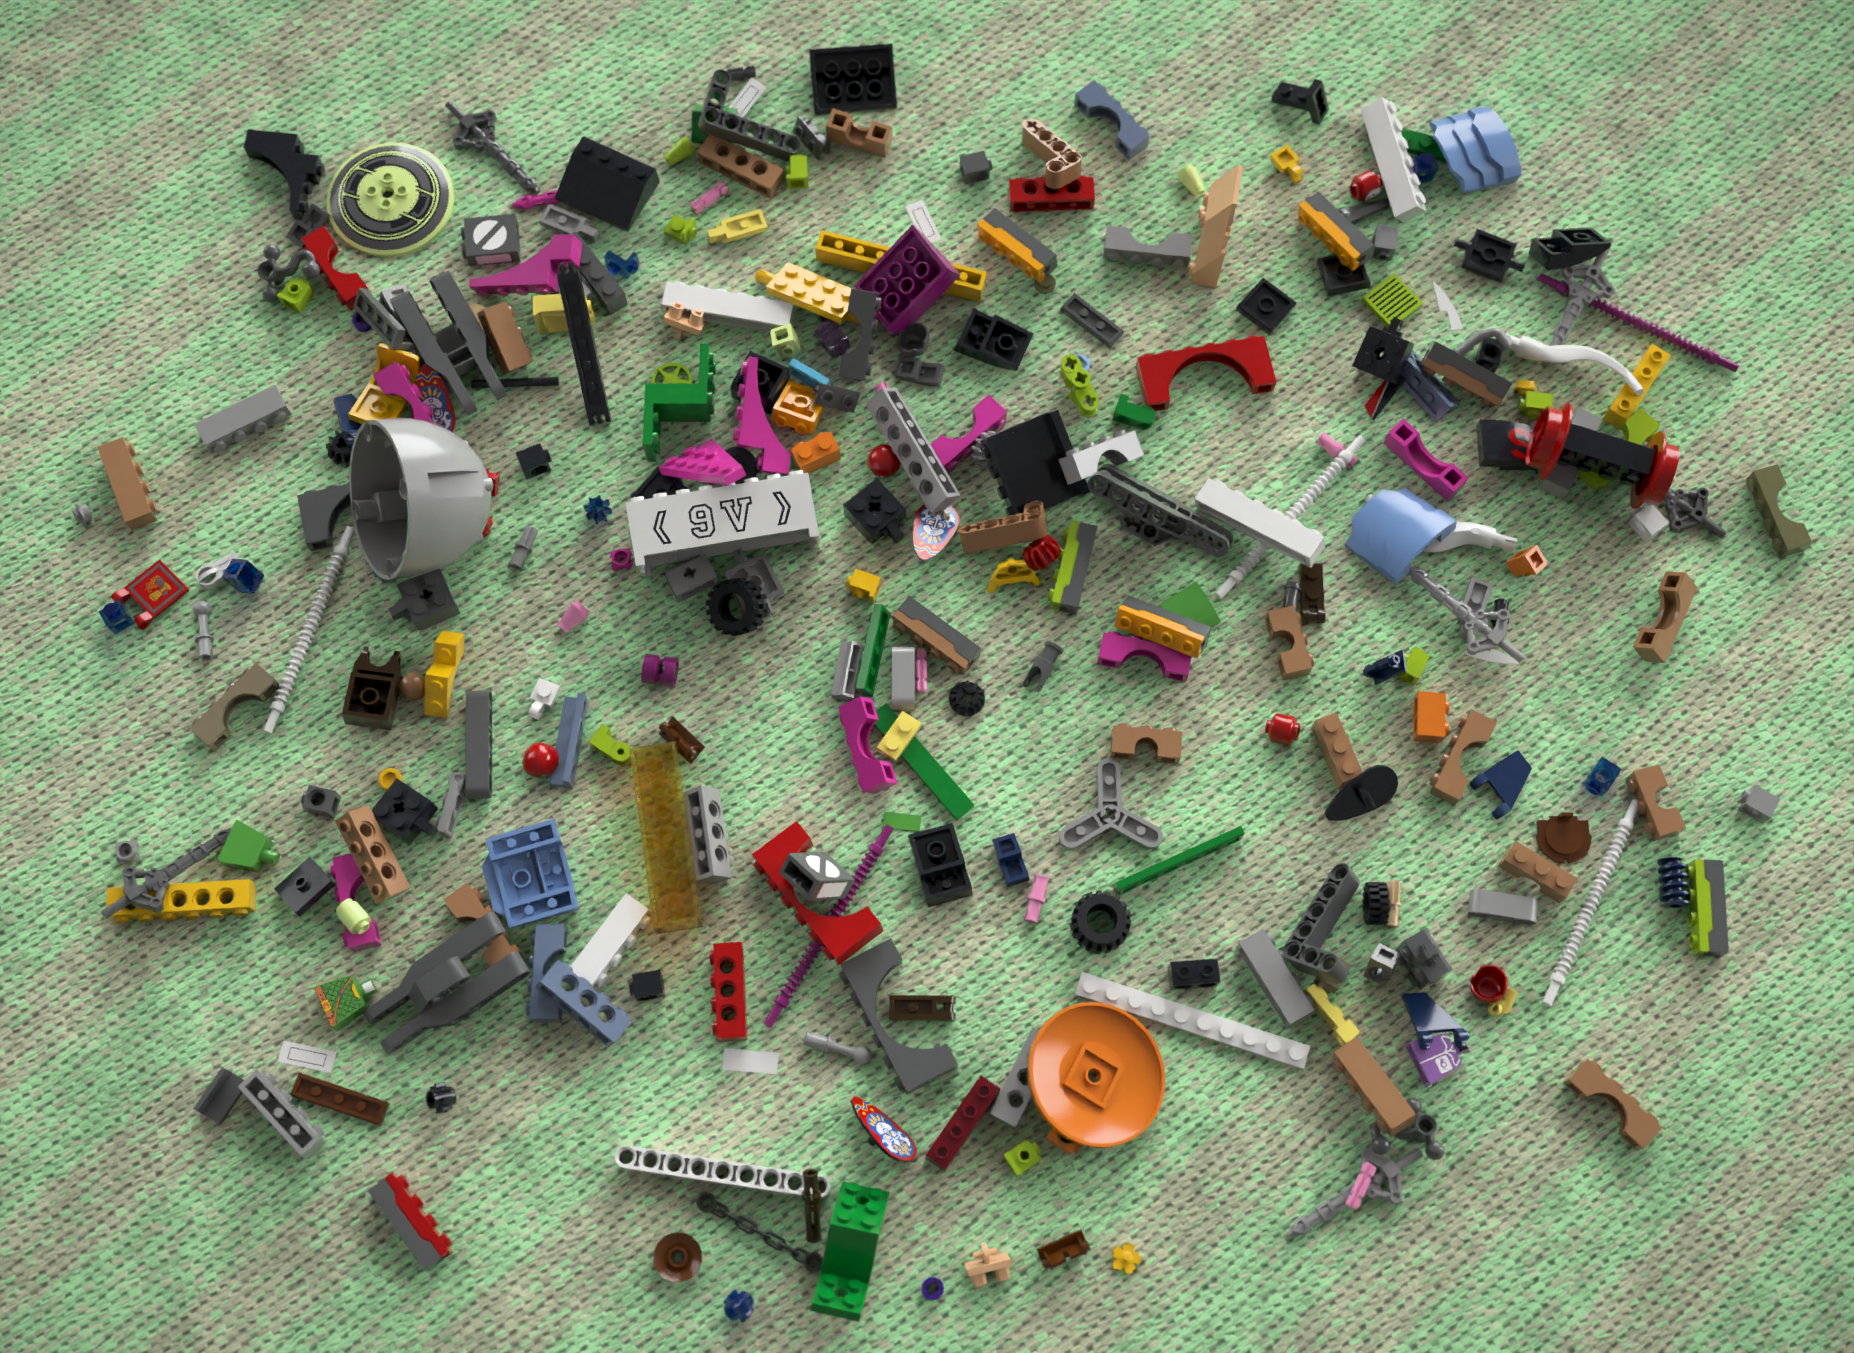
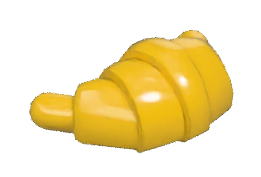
(1012, 572)

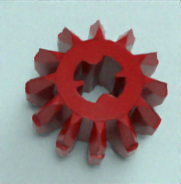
(1041, 553)

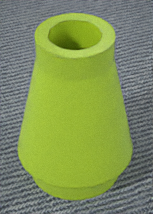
(680, 150)

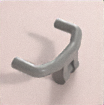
(1475, 338)

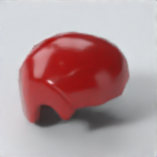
(883, 461)
(540, 760)
(1488, 984)

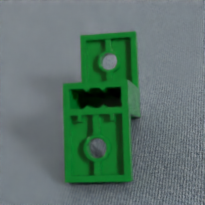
(678, 403)
(850, 1251)

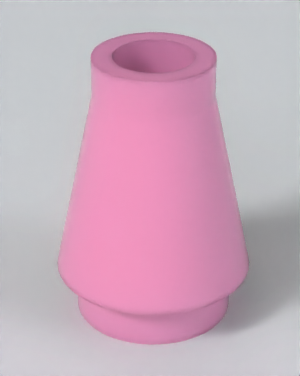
(573, 616)

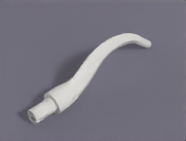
(1536, 351)
(1471, 534)

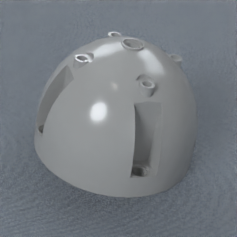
(415, 496)

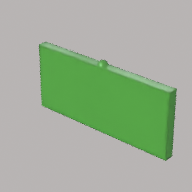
(902, 821)

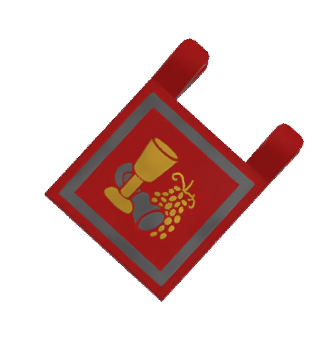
(153, 591)

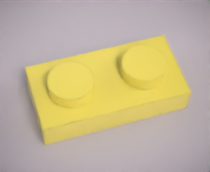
(899, 736)

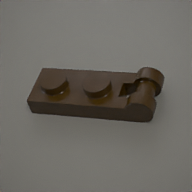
(1312, 593)
(921, 1007)

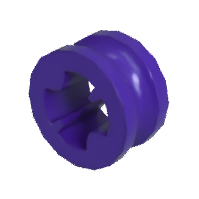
(356, 321)
(929, 1281)

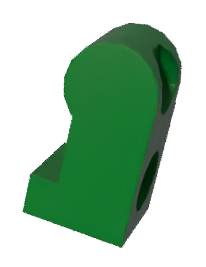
(1132, 414)

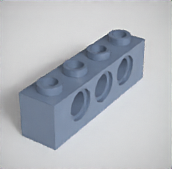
(570, 1003)

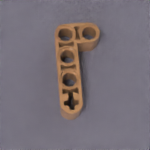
(1061, 160)
(1005, 530)

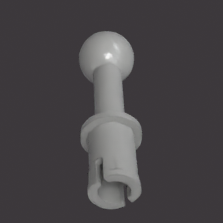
(204, 640)
(861, 1054)

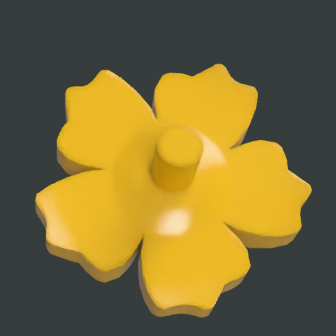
(1125, 1258)

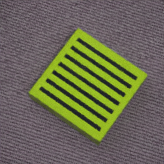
(1392, 300)

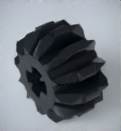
(336, 450)

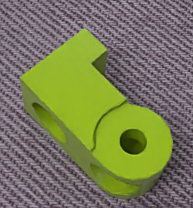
(606, 745)

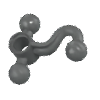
(272, 253)
(1433, 1149)

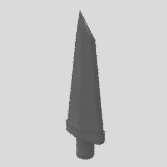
(1361, 211)

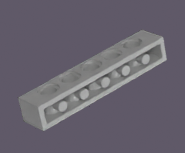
(913, 449)

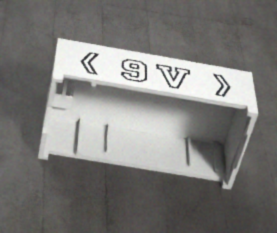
(722, 520)

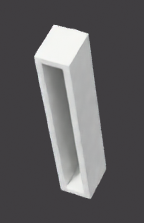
(1393, 159)
(729, 308)
(1260, 522)

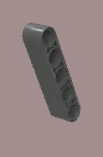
(478, 744)

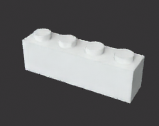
(610, 941)

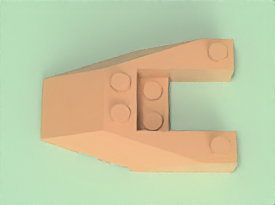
(1216, 221)

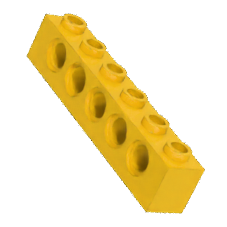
(243, 901)

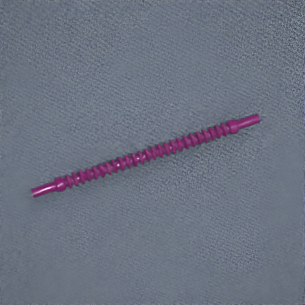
(1712, 357)
(782, 1001)

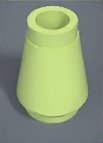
(1191, 180)

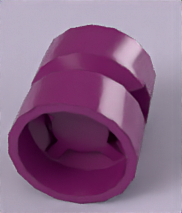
(652, 667)

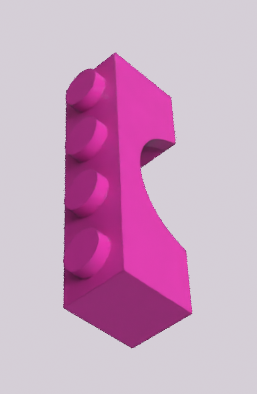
(395, 381)
(987, 417)
(1441, 476)
(1117, 649)
(858, 720)
(348, 881)

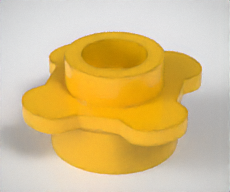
(1523, 386)

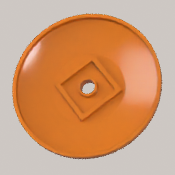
(1127, 1070)

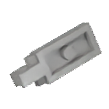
(567, 223)
(1476, 598)
(451, 805)

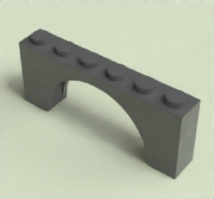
(320, 512)
(911, 1065)

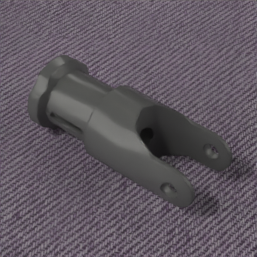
(1043, 665)

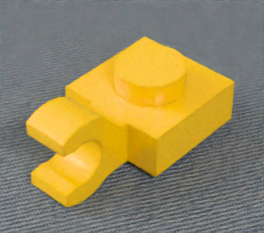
(1287, 160)

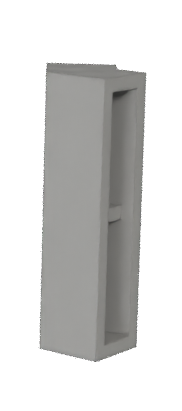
(846, 670)

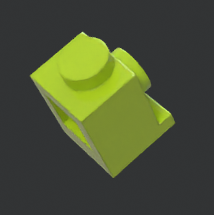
(797, 172)
(296, 294)
(1534, 403)
(1414, 664)
(1018, 1165)

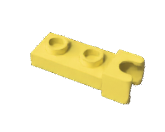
(1343, 1030)

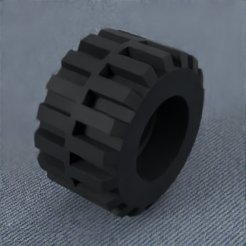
(720, 610)
(1106, 903)

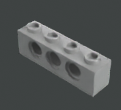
(707, 835)
(1002, 1110)

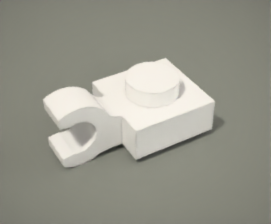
(543, 695)

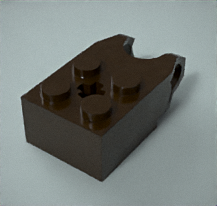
(376, 684)

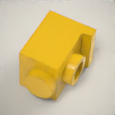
(864, 585)

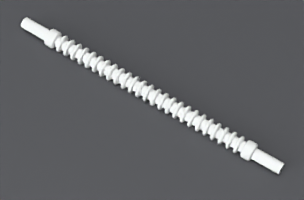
(278, 705)

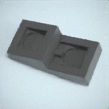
(311, 221)
(920, 373)

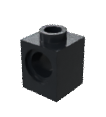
(1492, 348)
(534, 461)
(647, 985)

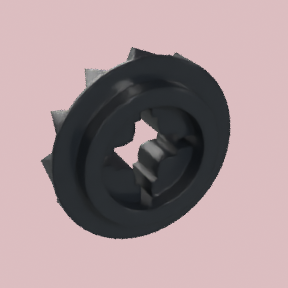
(963, 707)

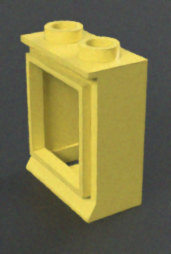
(550, 313)

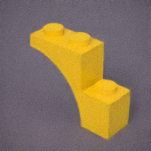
(441, 674)

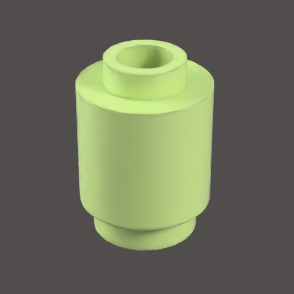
(353, 916)

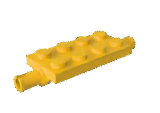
(809, 292)

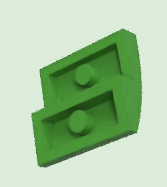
(1193, 605)

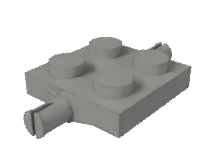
(759, 571)

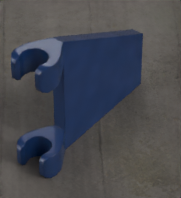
(343, 406)
(1506, 780)
(1431, 1018)

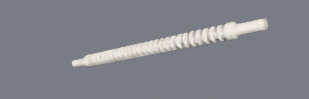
(1345, 457)
(1557, 979)

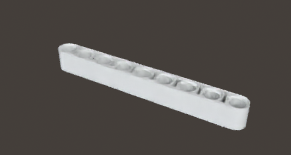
(711, 1168)

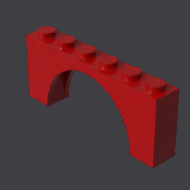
(1246, 356)
(838, 935)

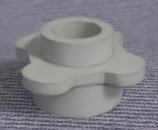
(82, 514)
(122, 847)

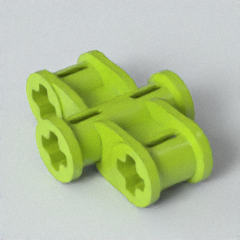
(1079, 385)

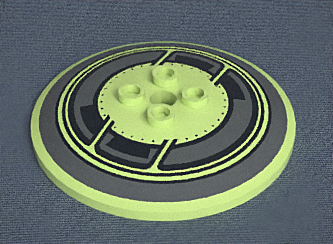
(394, 224)

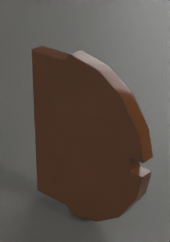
(1563, 837)

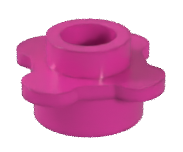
(616, 555)

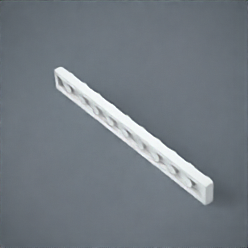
(1193, 1021)

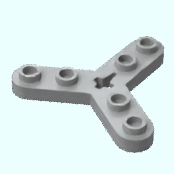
(1124, 821)

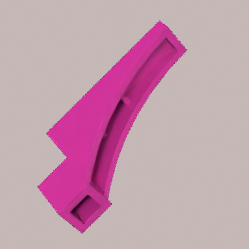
(535, 274)
(753, 427)

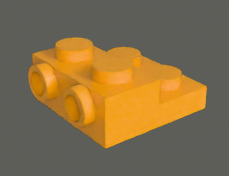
(797, 409)

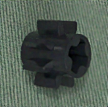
(441, 1097)

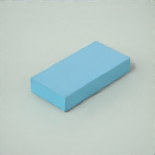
(806, 374)

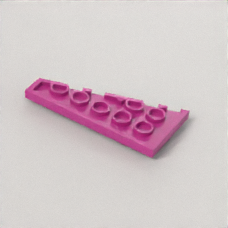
(704, 463)

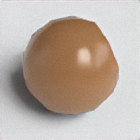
(412, 686)

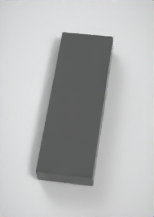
(1092, 320)

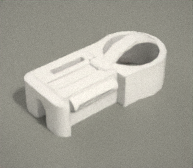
(218, 568)

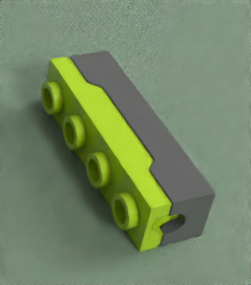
(1073, 567)
(1707, 908)

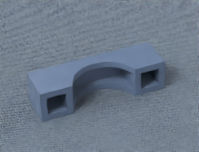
(1096, 102)
(548, 943)

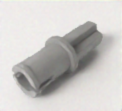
(523, 548)

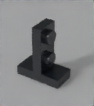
(1308, 99)

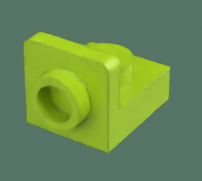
(681, 229)

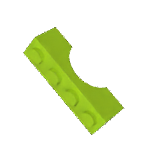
(1637, 429)

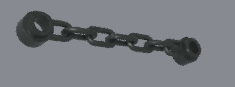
(782, 1245)

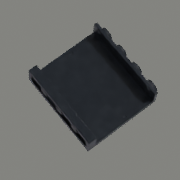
(1028, 463)

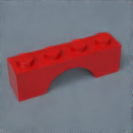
(325, 250)

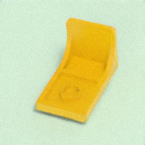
(373, 402)

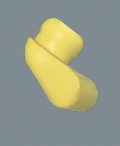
(1504, 1004)

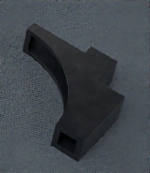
(287, 156)

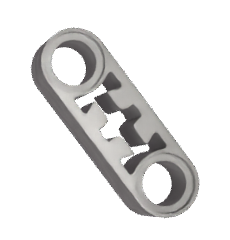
(903, 678)
(1503, 906)

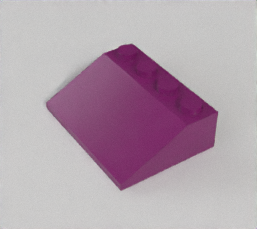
(908, 279)

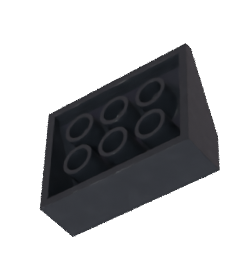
(853, 78)
(607, 184)

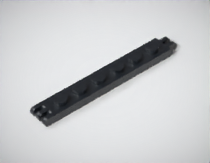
(583, 344)

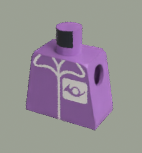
(1438, 1060)

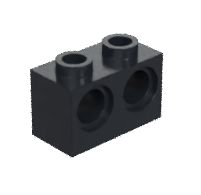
(1193, 974)

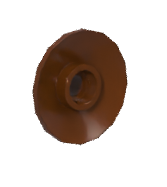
(666, 1250)

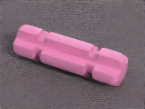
(709, 197)
(920, 670)
(1360, 1186)

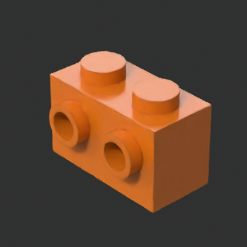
(815, 453)
(1430, 717)

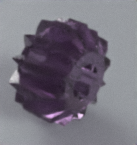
(832, 339)

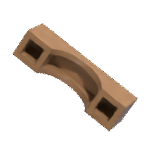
(1675, 598)
(1451, 781)
(467, 906)
(1635, 1124)

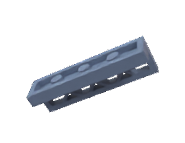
(1427, 389)
(569, 740)

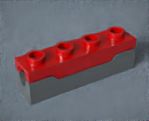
(410, 1221)

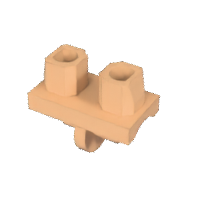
(684, 324)
(987, 1261)

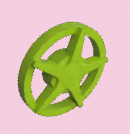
(672, 377)

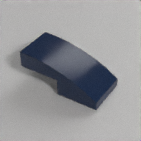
(1010, 859)

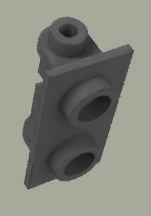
(806, 132)
(835, 397)

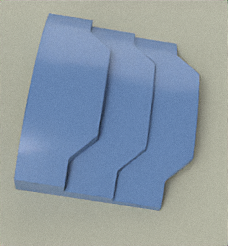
(1478, 149)
(1395, 531)
(529, 874)

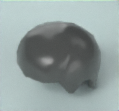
(913, 340)

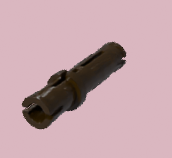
(810, 1180)

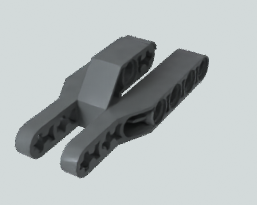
(445, 349)
(1175, 519)
(442, 973)

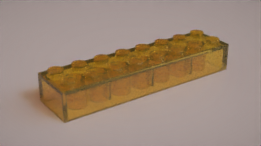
(665, 838)

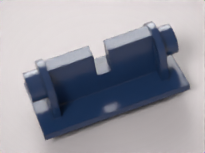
(1386, 668)

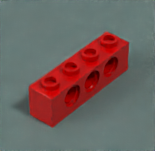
(1043, 201)
(737, 1028)

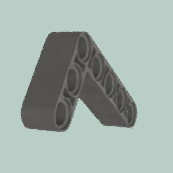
(741, 125)
(1316, 924)

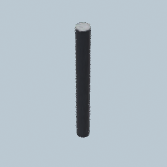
(519, 382)

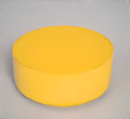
(388, 776)

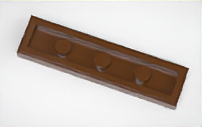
(340, 1099)

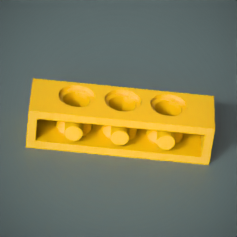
(1645, 374)

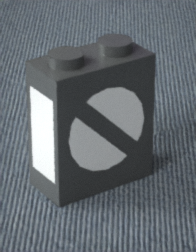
(491, 240)
(816, 876)

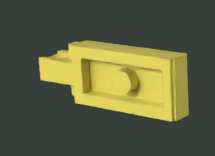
(738, 227)

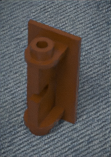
(687, 743)
(1070, 1246)

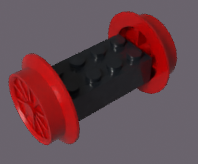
(1646, 469)

